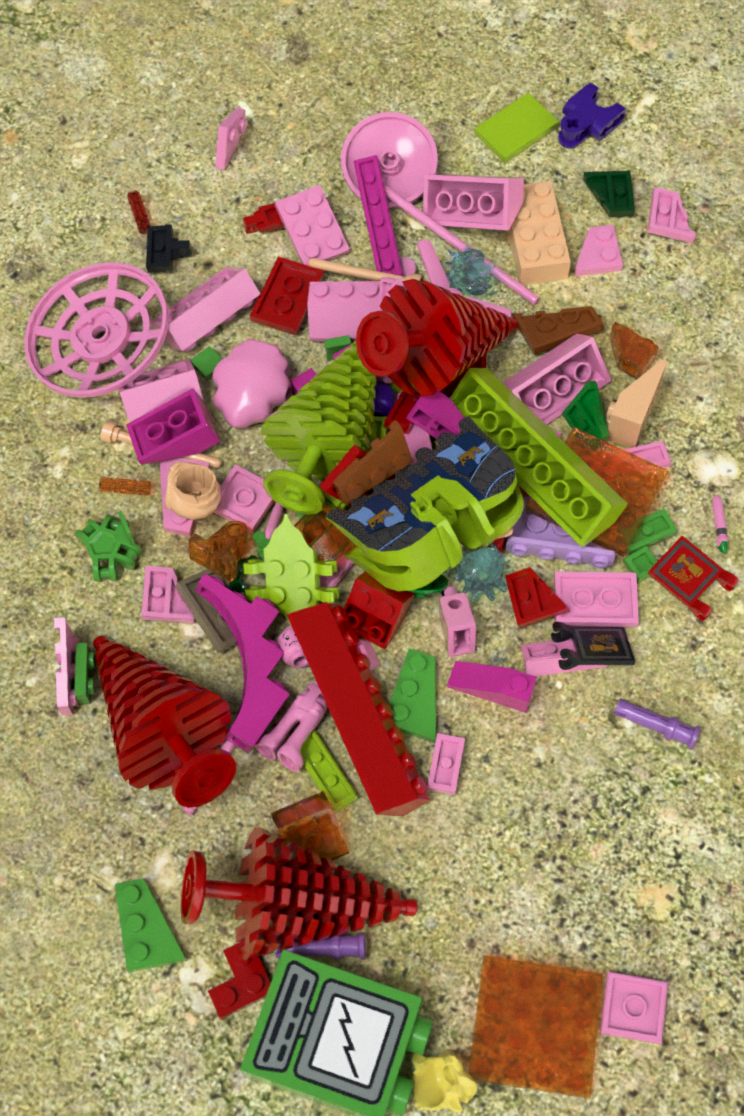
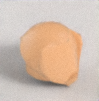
(192, 490)

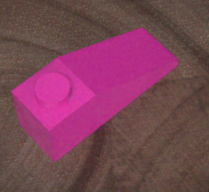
(436, 415)
(493, 684)

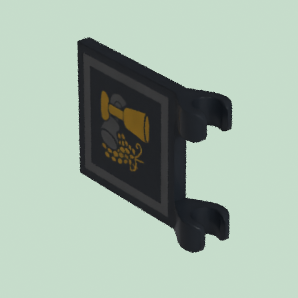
(593, 646)

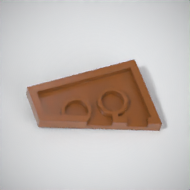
(552, 329)
(378, 464)

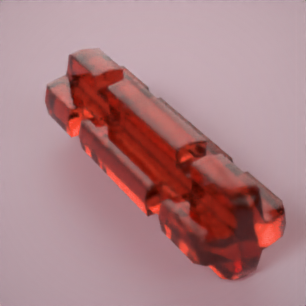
(138, 211)

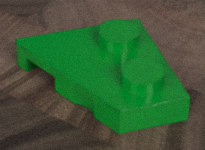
(587, 413)

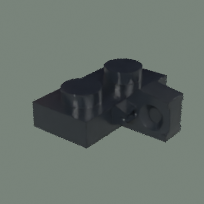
(164, 249)

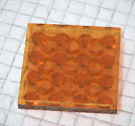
(627, 475)
(536, 1027)

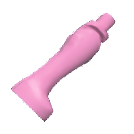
(308, 711)

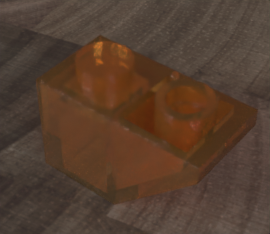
(631, 351)

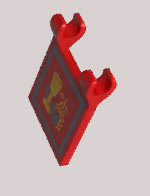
(688, 573)

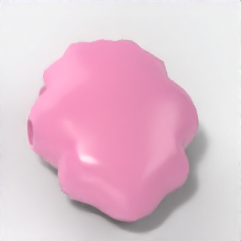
(251, 383)

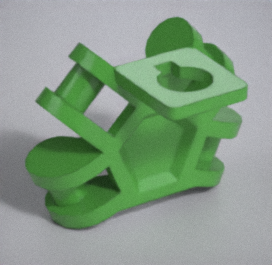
(104, 544)

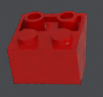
(376, 610)

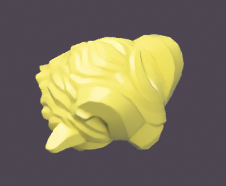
(441, 1082)

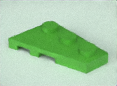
(414, 697)
(144, 930)

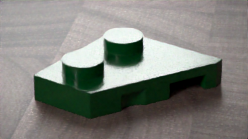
(612, 191)

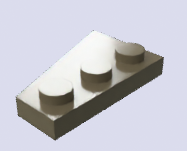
(204, 613)

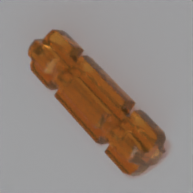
(125, 486)

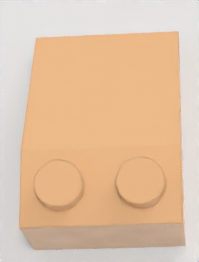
(630, 412)

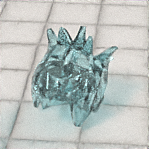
(469, 272)
(482, 572)

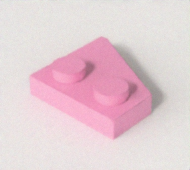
(668, 216)
(599, 252)
(162, 599)

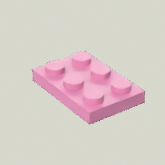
(312, 226)
(598, 598)

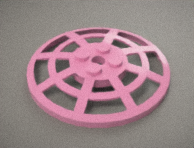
(91, 323)

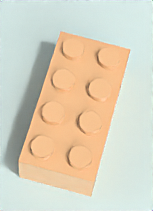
(538, 237)

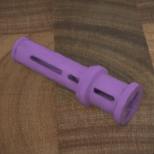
(669, 727)
(335, 946)

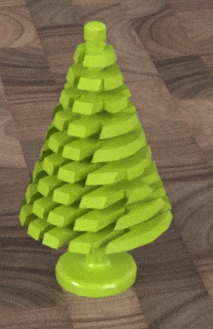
(318, 430)

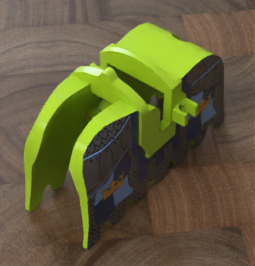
(415, 521)

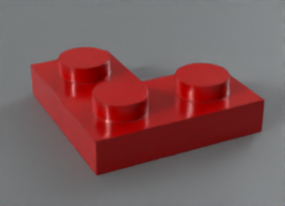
(247, 987)

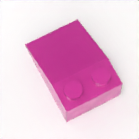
(173, 430)

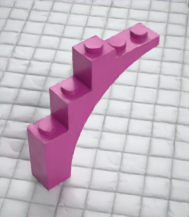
(259, 657)

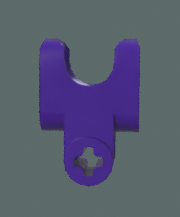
(586, 118)

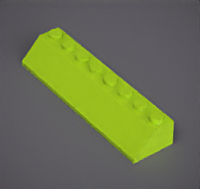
(542, 461)

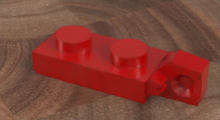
(263, 220)

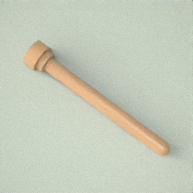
(357, 271)
(112, 433)

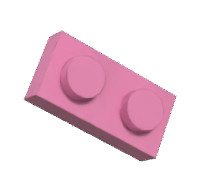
(446, 764)

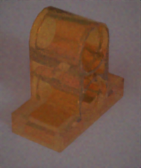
(221, 550)

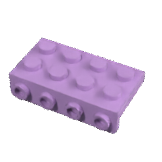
(548, 541)

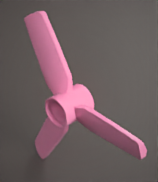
(438, 277)

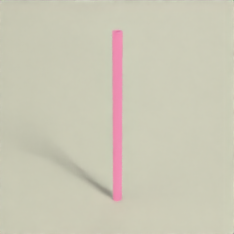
(458, 244)

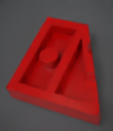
(532, 598)

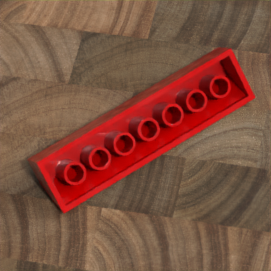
(359, 710)

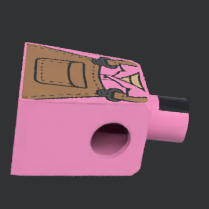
(457, 622)

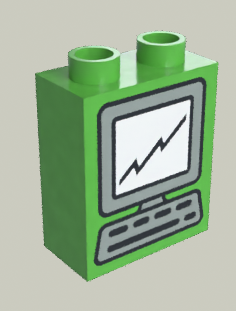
(336, 1038)

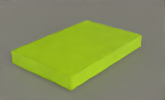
(516, 127)

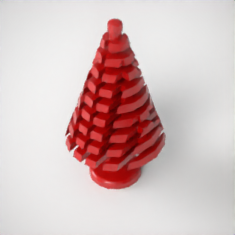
(428, 336)
(164, 726)
(290, 896)

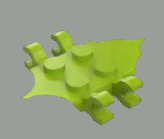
(291, 572)

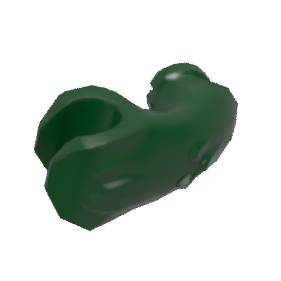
(237, 584)

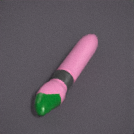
(720, 524)

